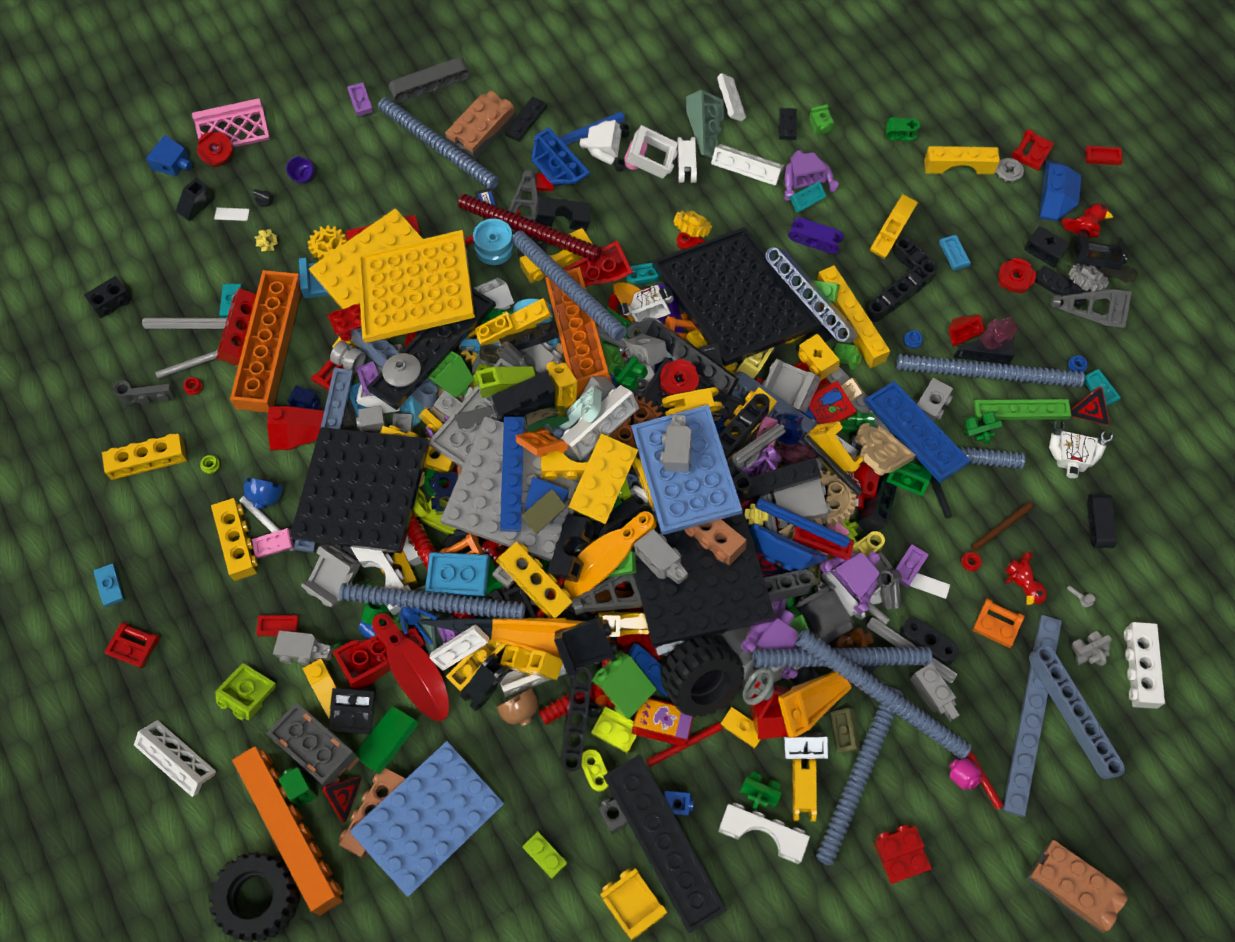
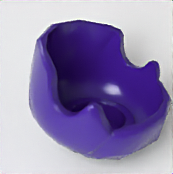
(300, 169)

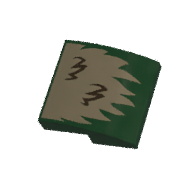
(551, 415)

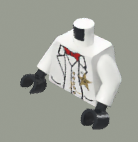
(604, 142)
(648, 303)
(1076, 451)

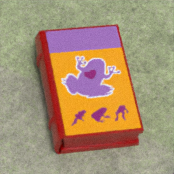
(662, 722)

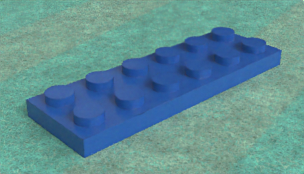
(917, 431)

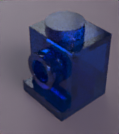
(303, 398)
(792, 428)

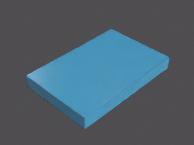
(457, 574)

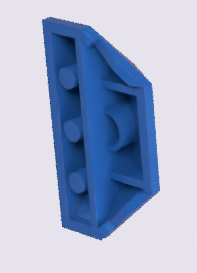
(556, 159)
(1059, 190)
(782, 550)

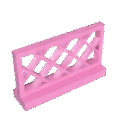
(231, 112)

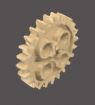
(842, 501)

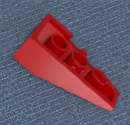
(608, 268)
(292, 426)
(367, 659)

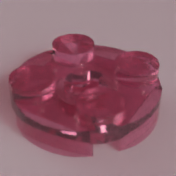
(998, 332)

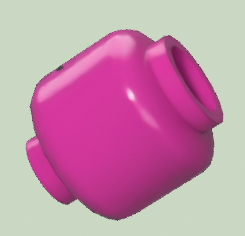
(965, 774)

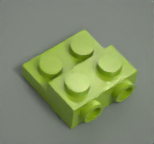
(244, 692)

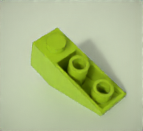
(500, 378)

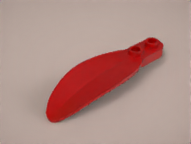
(413, 670)

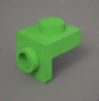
(848, 355)

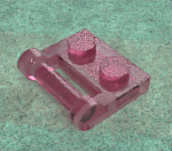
(795, 452)

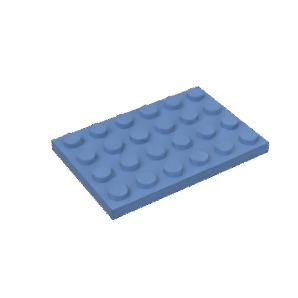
(692, 496)
(426, 818)

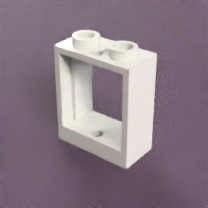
(657, 140)

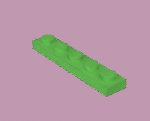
(1024, 409)

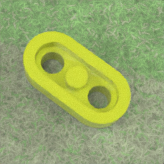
(421, 505)
(594, 771)

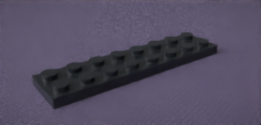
(431, 349)
(664, 843)

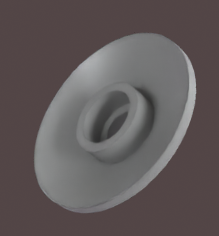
(404, 375)

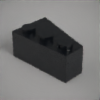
(524, 397)

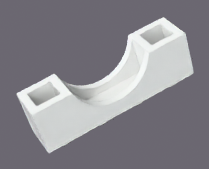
(377, 559)
(790, 842)

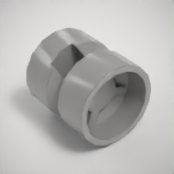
(347, 356)

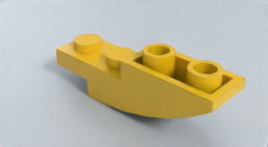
(893, 226)
(510, 324)

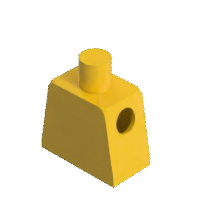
(564, 384)

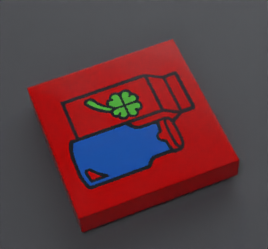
(831, 404)

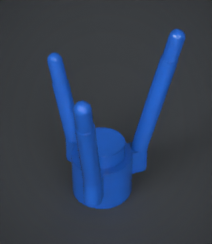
(412, 616)

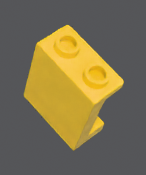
(826, 438)
(632, 903)

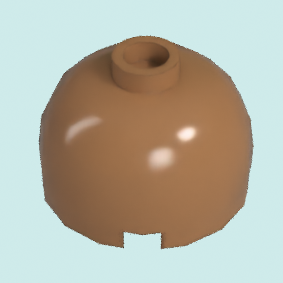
(519, 708)

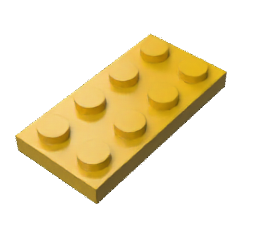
(603, 479)

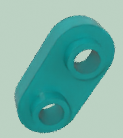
(642, 274)

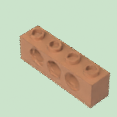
(719, 530)
(386, 779)

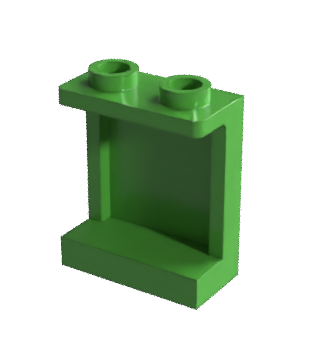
(624, 684)

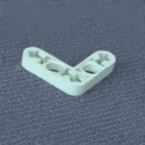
(586, 406)

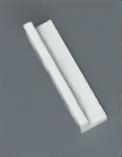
(747, 164)
(516, 682)
(169, 759)

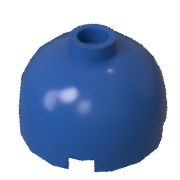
(262, 492)

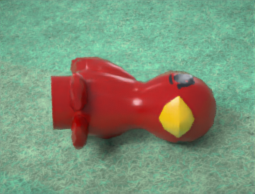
(1089, 221)
(1022, 575)

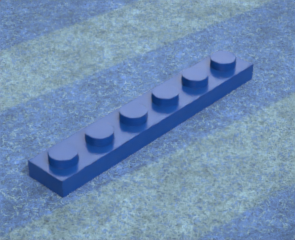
(511, 476)

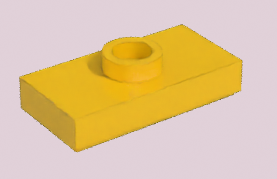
(430, 420)
(740, 727)

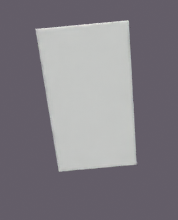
(231, 214)
(930, 585)

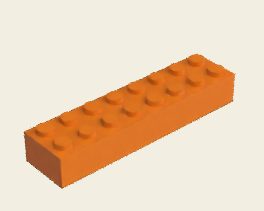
(578, 335)
(266, 341)
(288, 831)

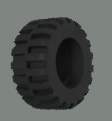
(693, 661)
(231, 881)

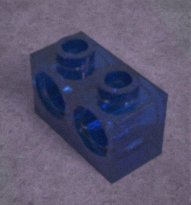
(442, 493)

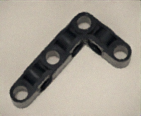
(911, 283)
(744, 424)

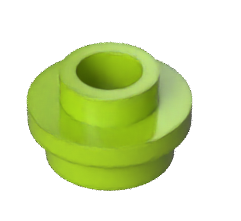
(208, 460)

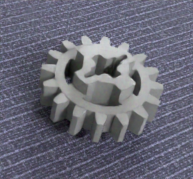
(1088, 277)

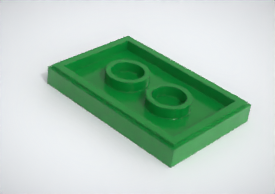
(386, 739)

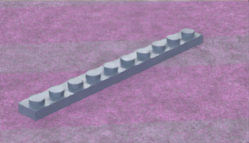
(332, 418)
(1029, 725)

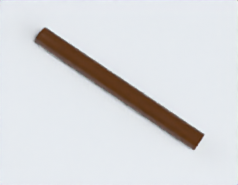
(1002, 526)

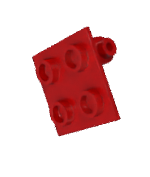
(345, 320)

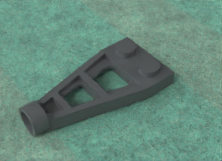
(526, 184)
(1117, 309)
(616, 603)

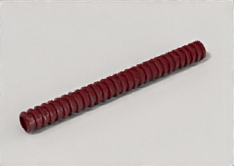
(530, 228)

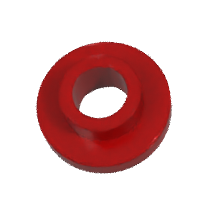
(192, 381)
(975, 558)

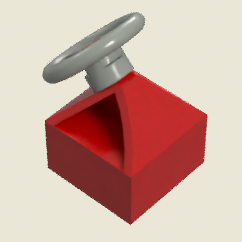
(765, 704)

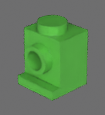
(821, 119)

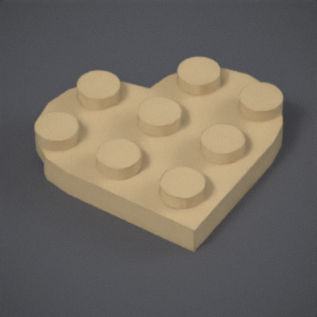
(882, 449)

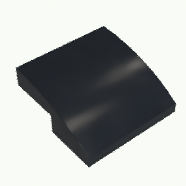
(351, 711)

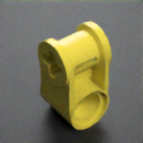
(865, 545)

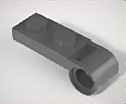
(143, 394)

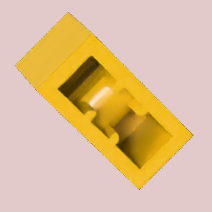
(818, 357)

